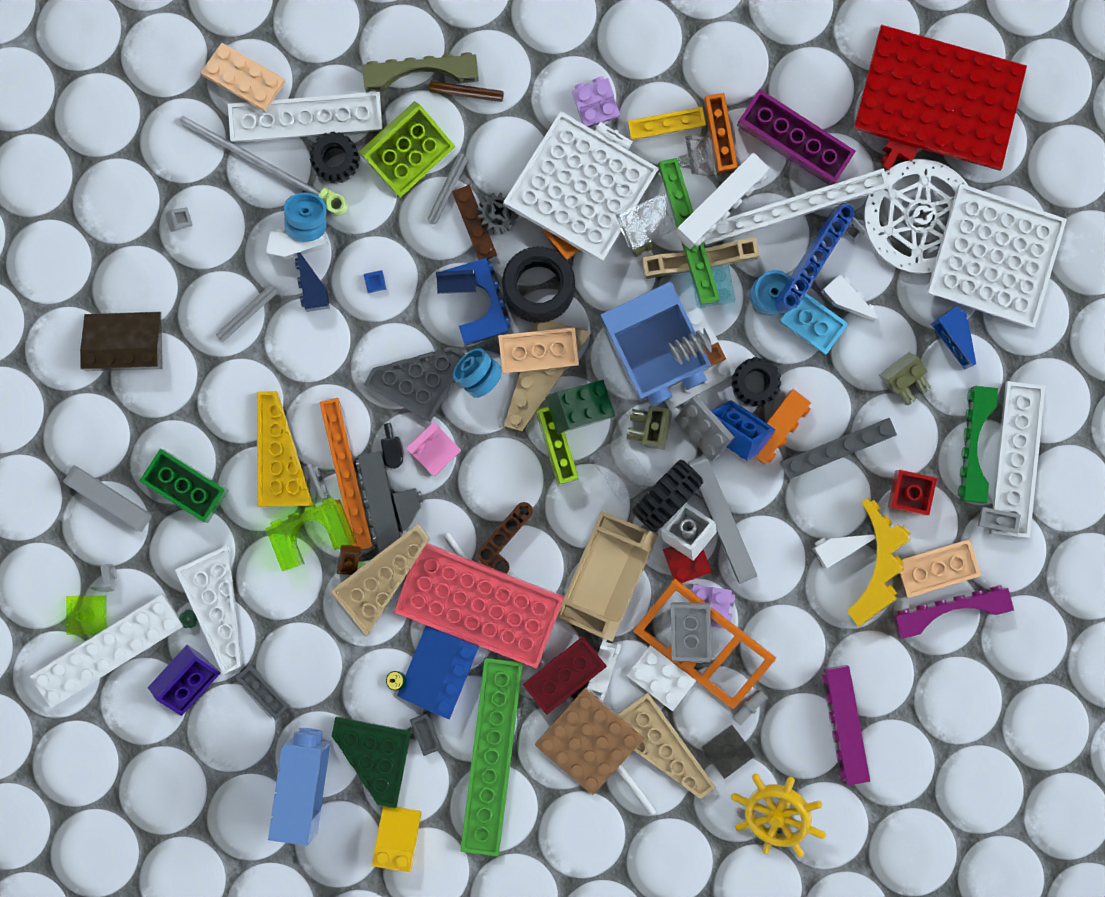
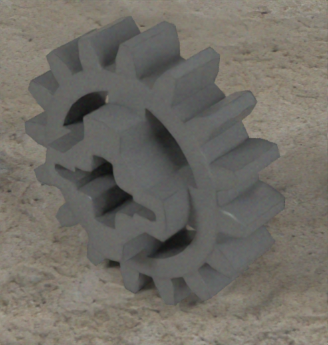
(501, 220)

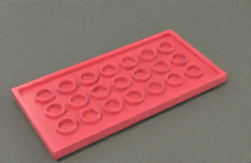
(479, 605)

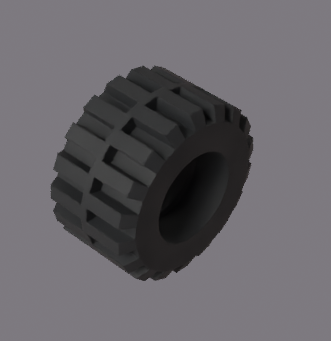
(330, 142)
(769, 371)

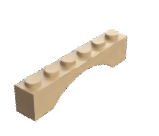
(676, 263)

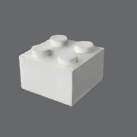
(688, 531)

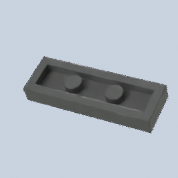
(262, 691)

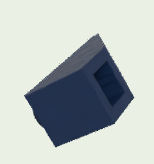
(314, 292)

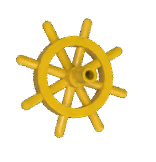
(778, 815)

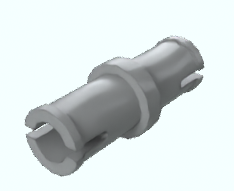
(750, 707)

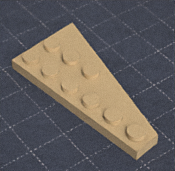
(535, 385)
(375, 583)
(665, 747)

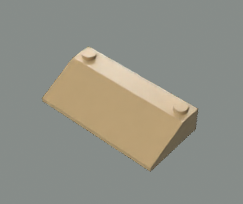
(607, 576)

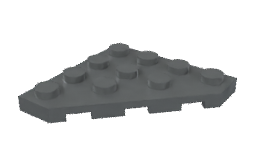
(417, 382)

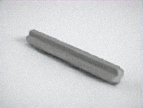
(447, 188)
(246, 313)

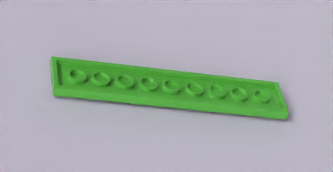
(491, 757)

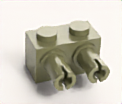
(902, 374)
(656, 427)

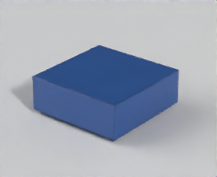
(375, 281)

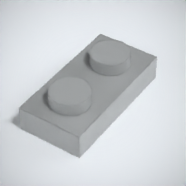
(999, 520)

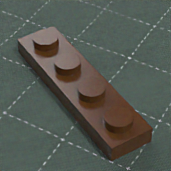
(479, 236)

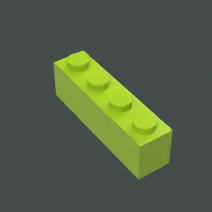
(557, 449)

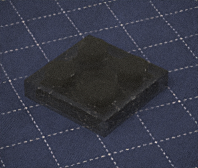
(728, 751)

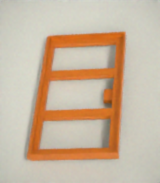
(688, 666)

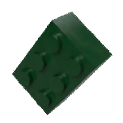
(580, 406)

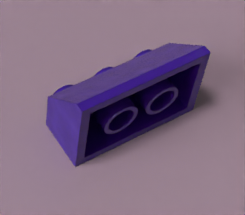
(183, 680)

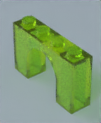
(284, 533)

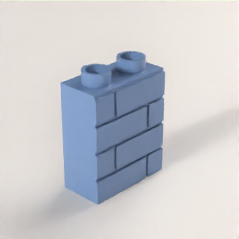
(641, 339)
(299, 788)

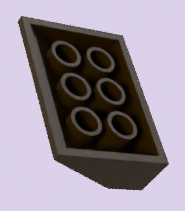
(121, 341)

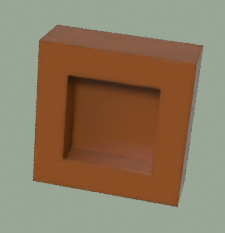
(716, 355)

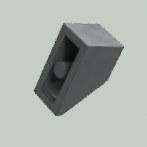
(407, 506)

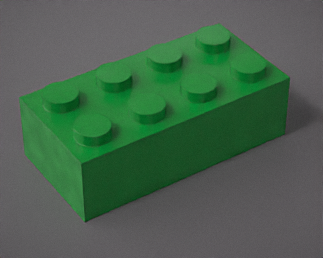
(184, 485)

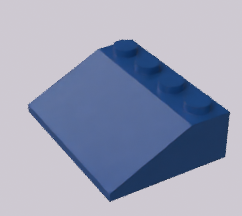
(438, 671)

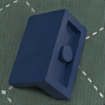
(456, 281)

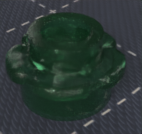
(193, 619)

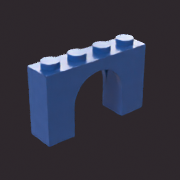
(494, 321)

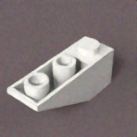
(283, 246)
(844, 297)

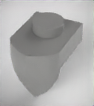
(109, 575)

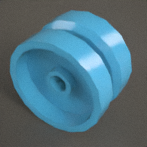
(305, 217)
(761, 289)
(477, 373)

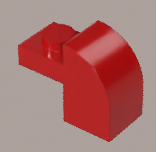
(897, 150)

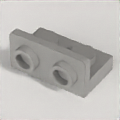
(316, 489)

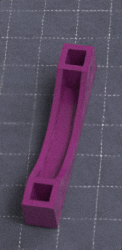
(914, 622)

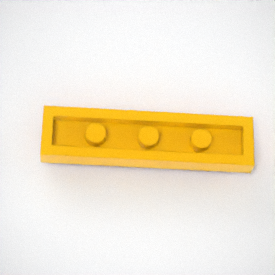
(666, 123)

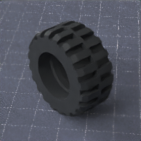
(667, 495)

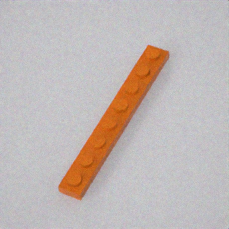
(346, 471)

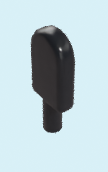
(391, 448)

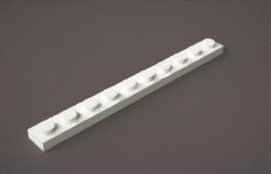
(798, 206)

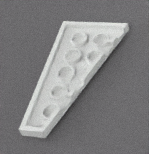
(211, 595)

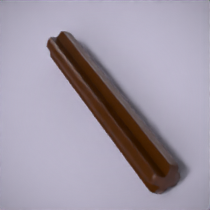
(466, 91)

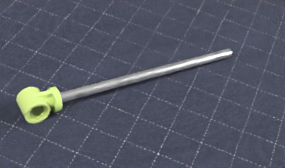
(327, 195)

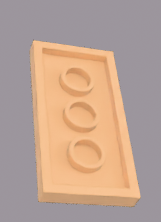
(243, 77)
(538, 350)
(939, 568)

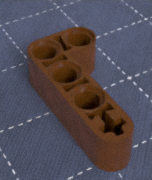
(508, 535)

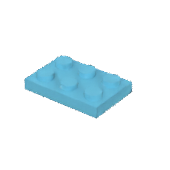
(814, 324)

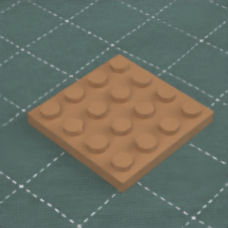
(589, 741)

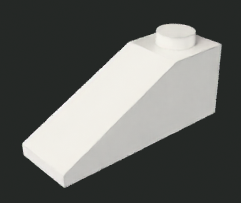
(835, 549)

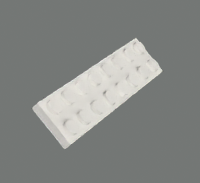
(306, 117)
(1019, 453)
(106, 650)

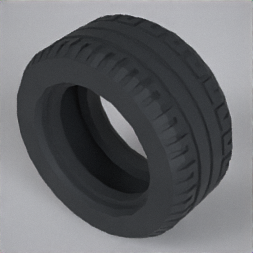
(550, 260)

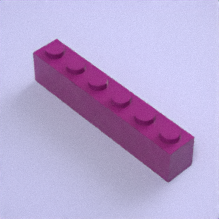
(846, 725)

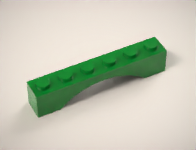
(974, 484)

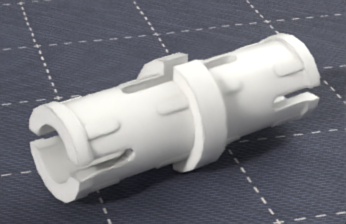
(613, 136)

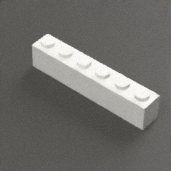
(721, 201)

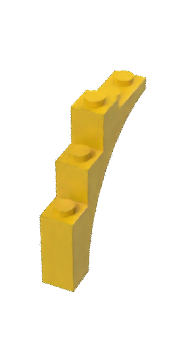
(889, 540)

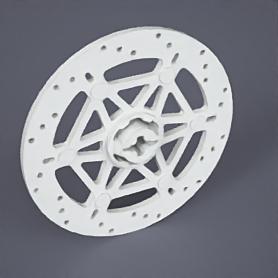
(913, 224)

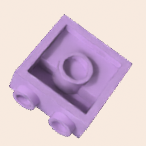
(595, 102)
(719, 598)

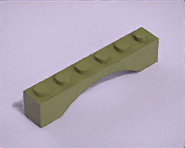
(381, 75)

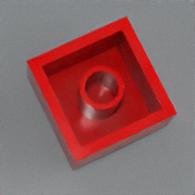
(912, 492)

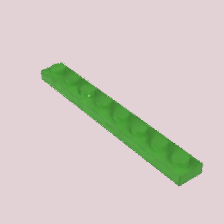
(681, 210)

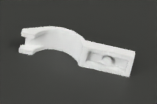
(599, 684)

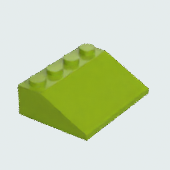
(407, 149)

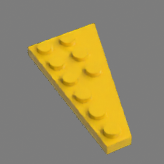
(278, 466)

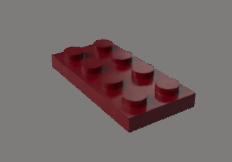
(564, 675)

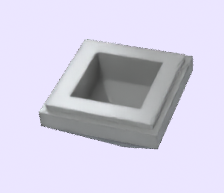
(855, 230)

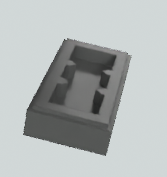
(425, 734)

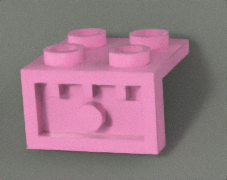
(433, 449)

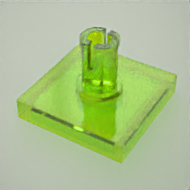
(86, 614)

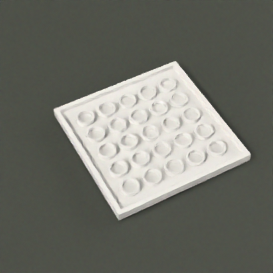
(579, 186)
(996, 256)

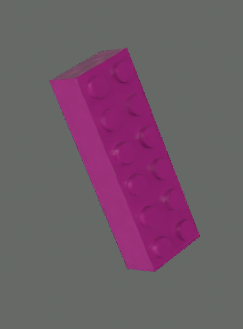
(795, 138)

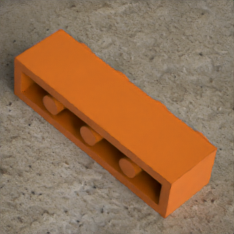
(720, 133)
(784, 421)

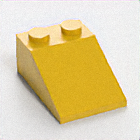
(396, 838)

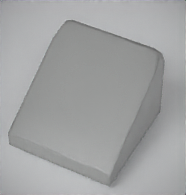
(178, 219)

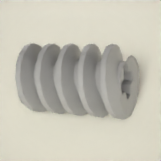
(690, 347)

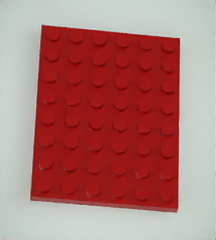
(940, 97)

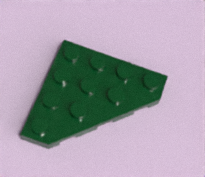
(376, 755)

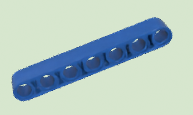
(808, 262)

